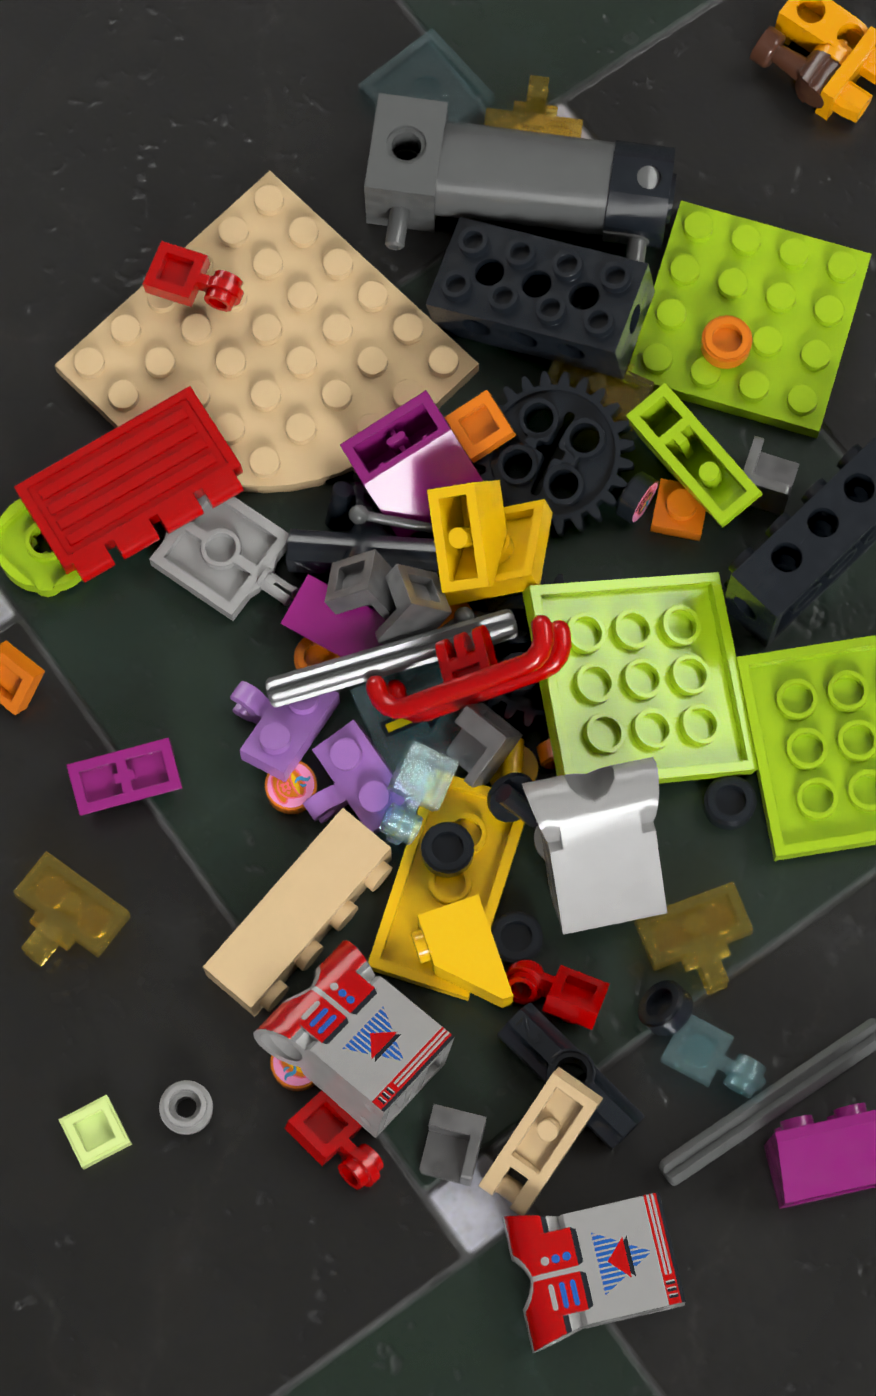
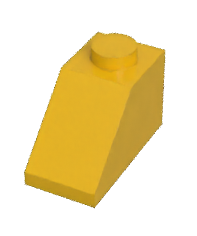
(468, 533)
(463, 950)

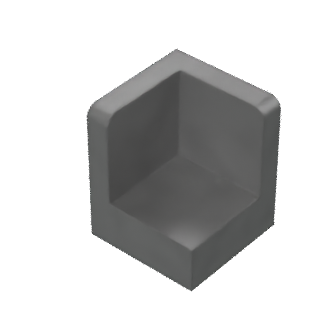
(772, 477)
(360, 583)
(418, 604)
(482, 743)
(452, 1145)

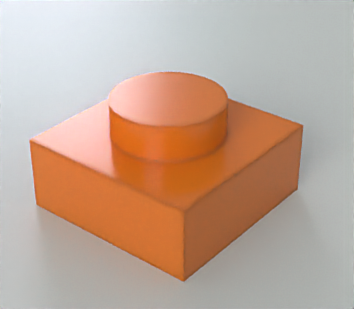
(480, 426)
(677, 512)
(17, 678)

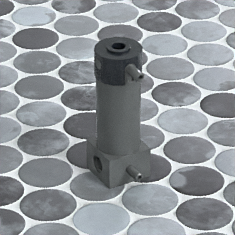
(512, 177)

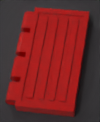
(129, 482)

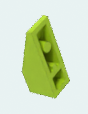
(693, 455)

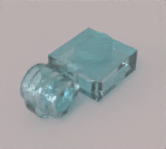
(422, 780)
(701, 1050)

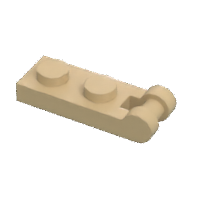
(541, 1140)

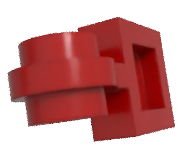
(181, 273)
(568, 995)
(327, 1130)

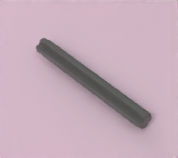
(380, 660)
(769, 1103)

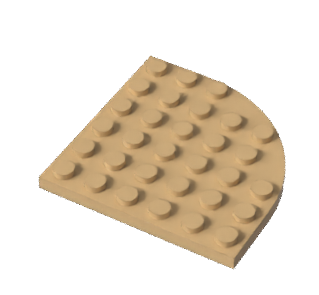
(290, 368)

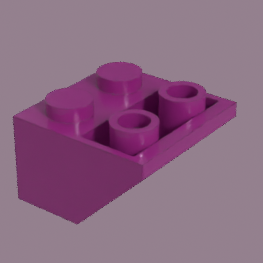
(406, 457)
(823, 1157)

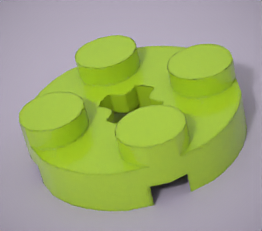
(20, 560)

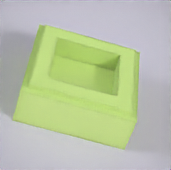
(95, 1132)

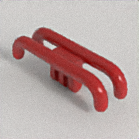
(475, 674)

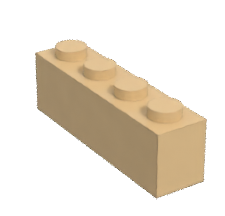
(299, 913)

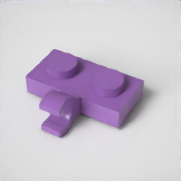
(281, 732)
(358, 778)

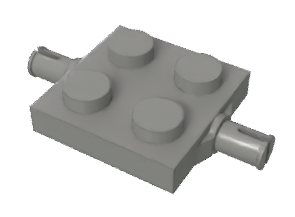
(226, 557)

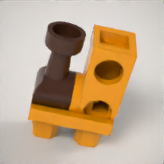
(839, 54)

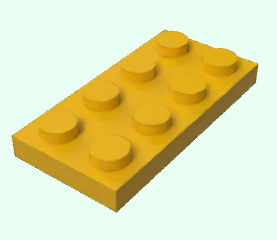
(420, 890)

